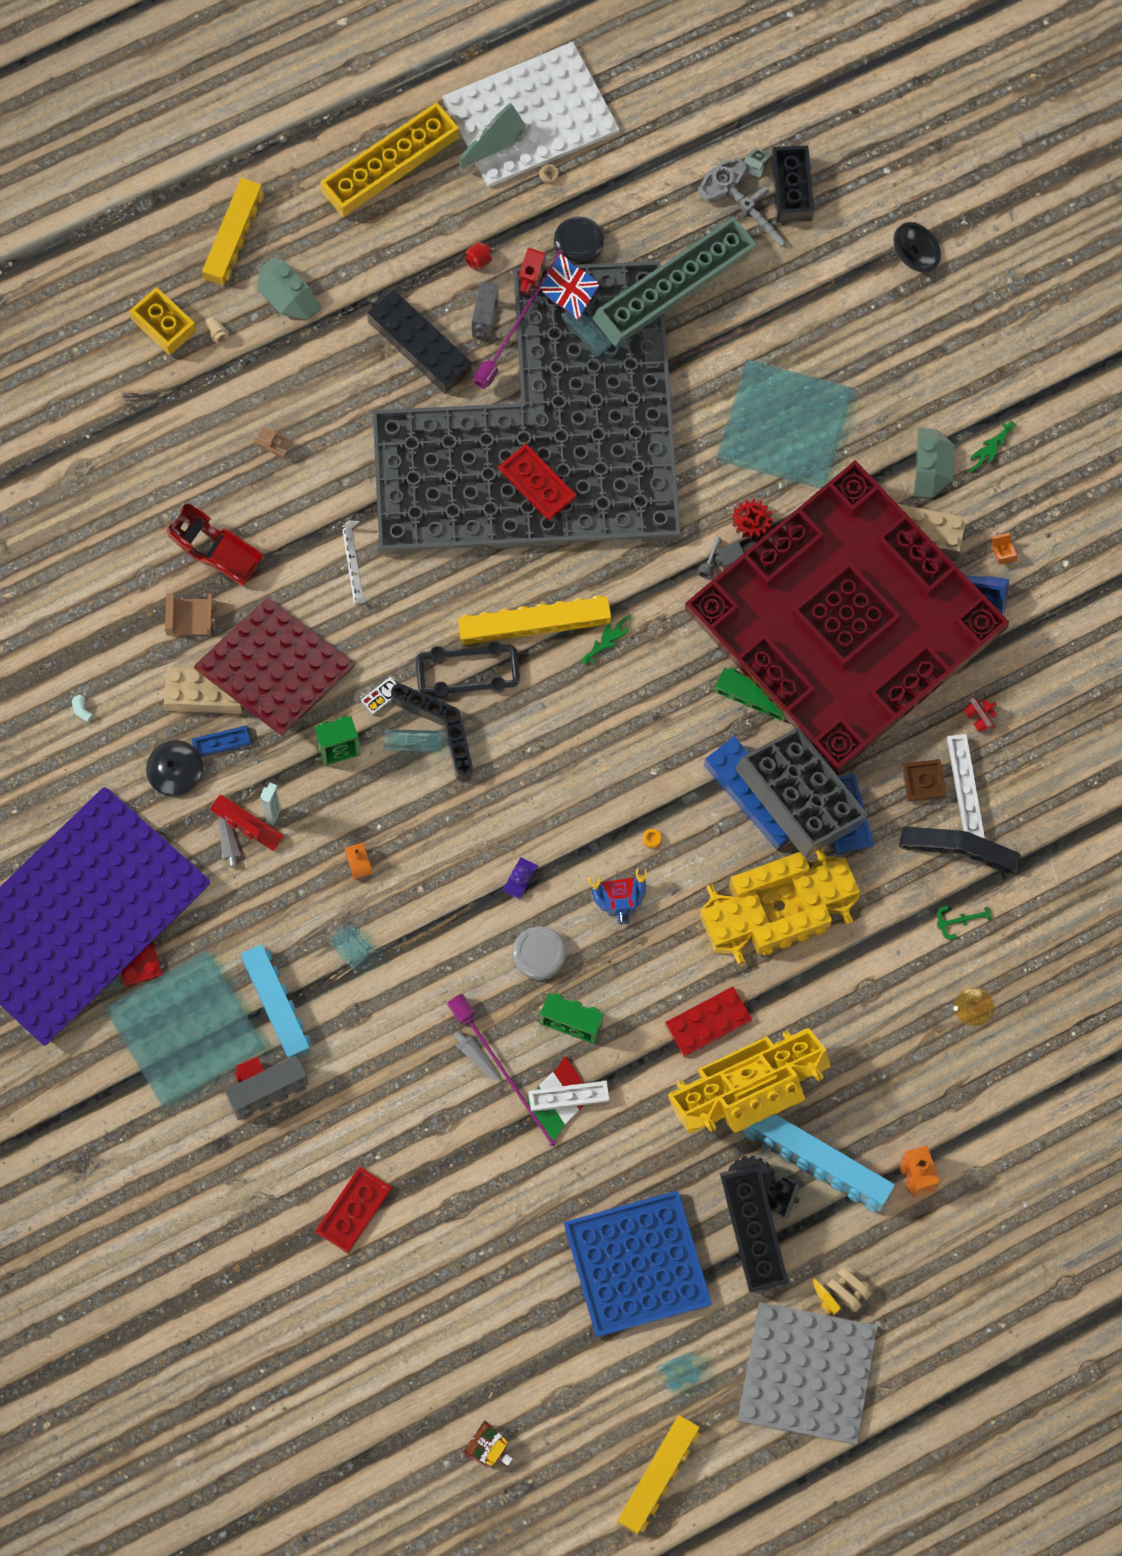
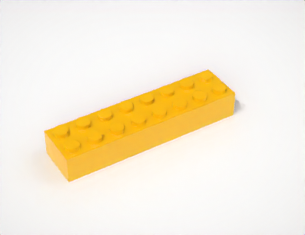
(389, 159)

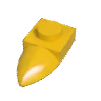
(828, 1303)

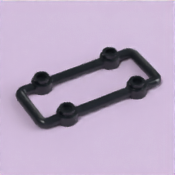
(493, 649)

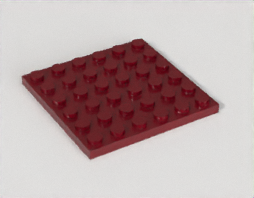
(274, 666)

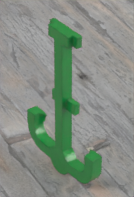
(941, 924)

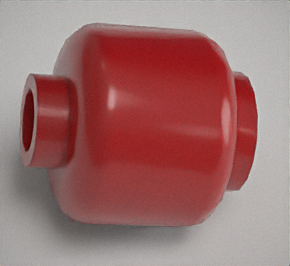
(478, 256)

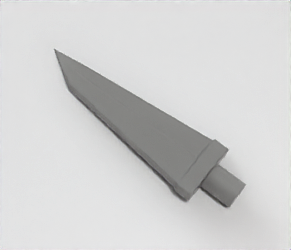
(228, 844)
(473, 1051)

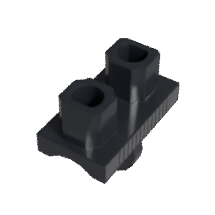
(785, 1197)

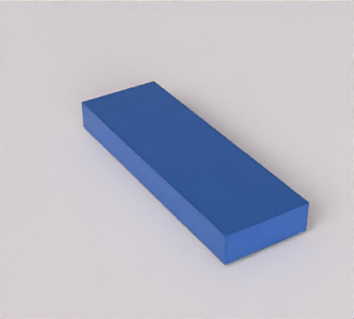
(222, 741)

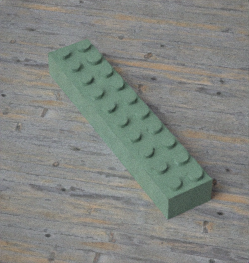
(674, 281)

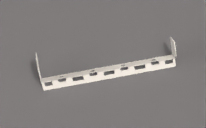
(354, 566)

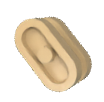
(848, 1278)

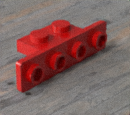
(246, 822)

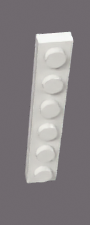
(965, 784)

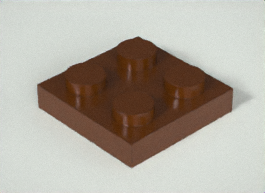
(923, 780)

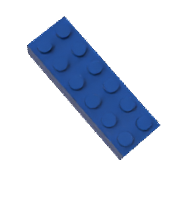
(722, 766)

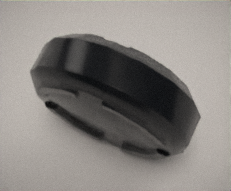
(579, 240)

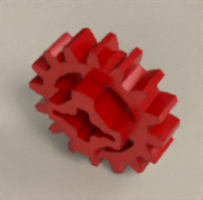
(746, 524)

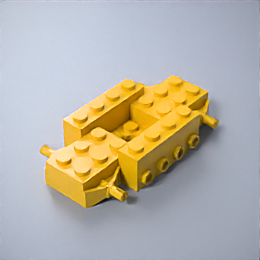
(804, 891)
(750, 1083)

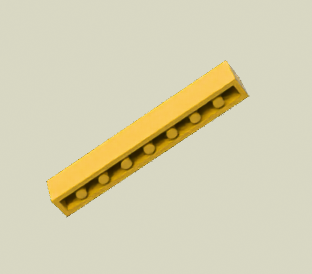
(534, 620)

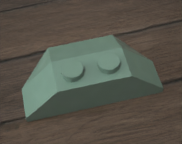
(286, 290)
(933, 463)

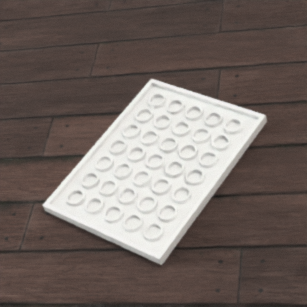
(552, 98)

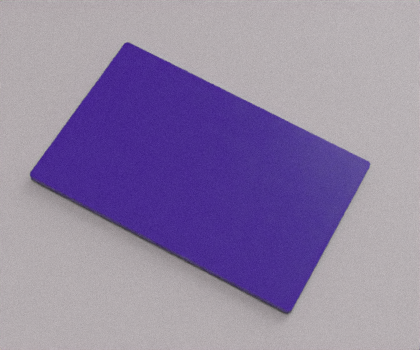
(86, 912)

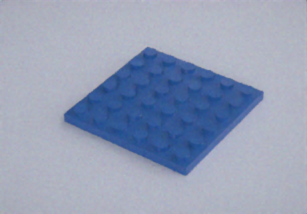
(637, 1264)

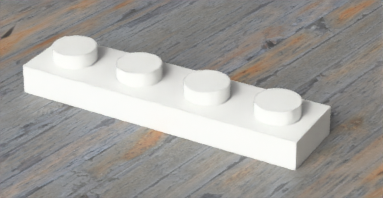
(568, 1096)

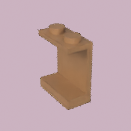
(189, 616)

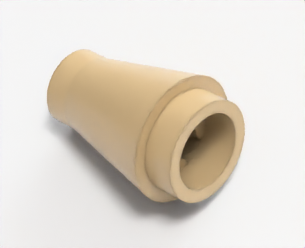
(217, 331)

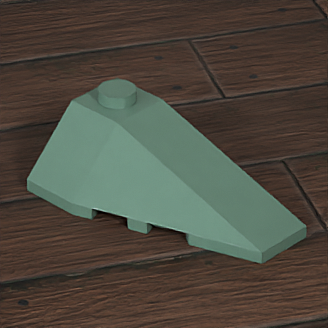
(501, 135)

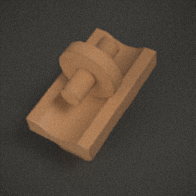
(273, 442)

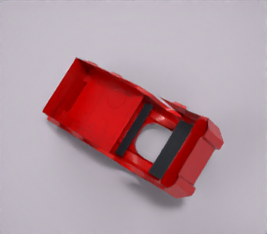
(228, 554)

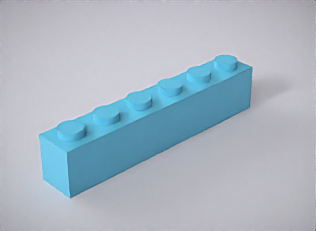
(275, 1002)

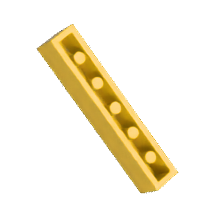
(232, 232)
(658, 1474)

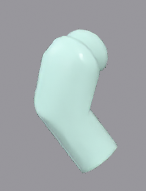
(78, 708)

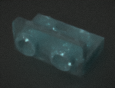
(351, 945)

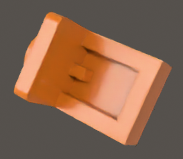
(1003, 549)

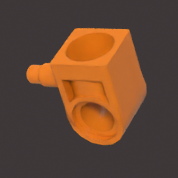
(358, 861)

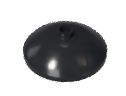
(917, 247)
(179, 778)

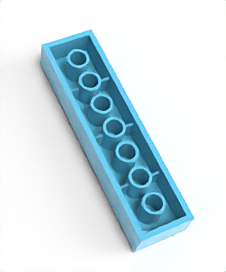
(822, 1161)

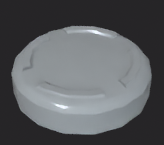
(539, 953)

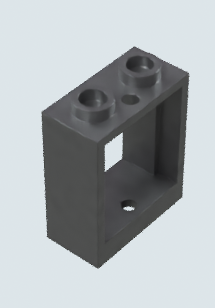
(485, 311)

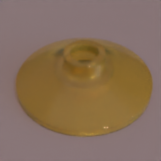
(969, 1014)

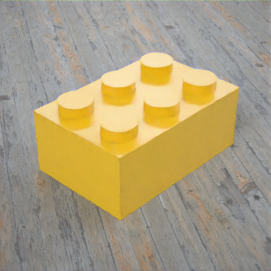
(162, 321)

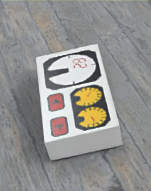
(379, 696)

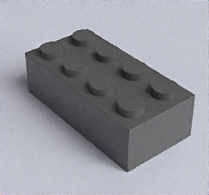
(266, 1088)

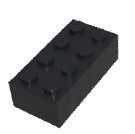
(792, 184)

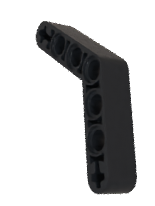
(440, 718)
(960, 843)

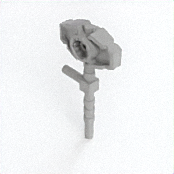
(726, 179)

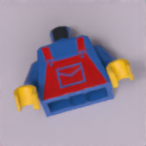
(619, 896)

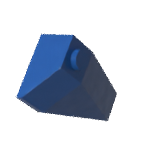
(994, 589)

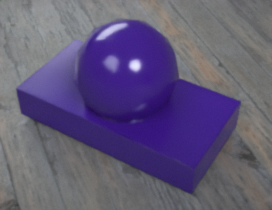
(520, 878)

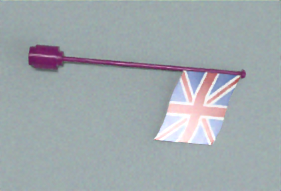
(562, 285)

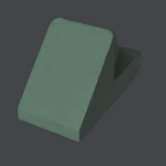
(756, 162)

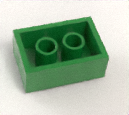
(337, 740)
(571, 1018)

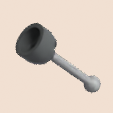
(706, 570)

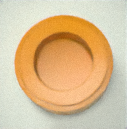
(652, 838)

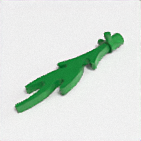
(991, 449)
(607, 636)

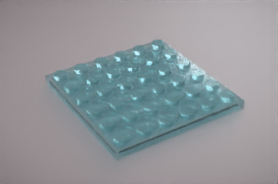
(785, 424)
(185, 1028)

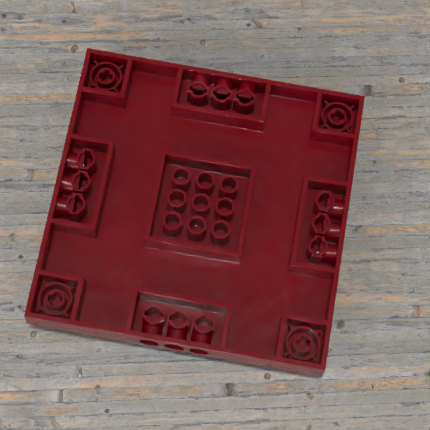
(846, 616)

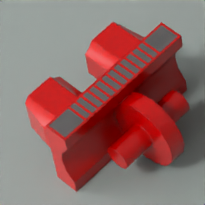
(975, 707)

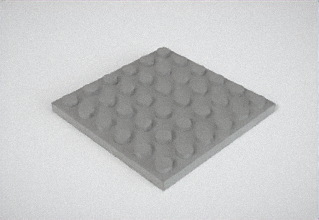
(807, 1373)

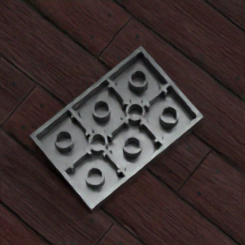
(801, 792)

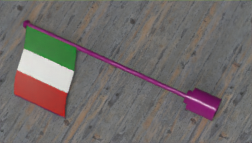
(550, 1120)

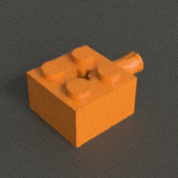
(919, 1171)

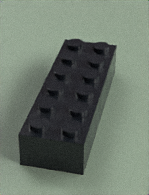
(419, 341)
(753, 1228)

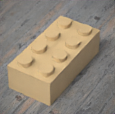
(941, 528)
(192, 692)

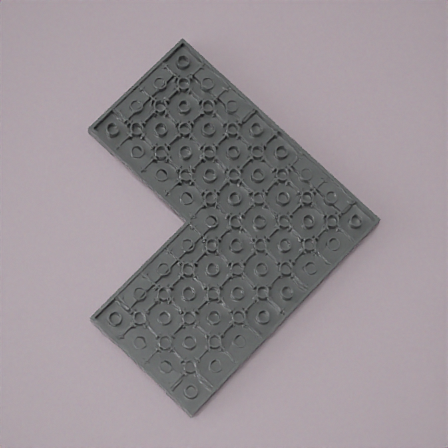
(587, 416)

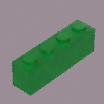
(744, 691)

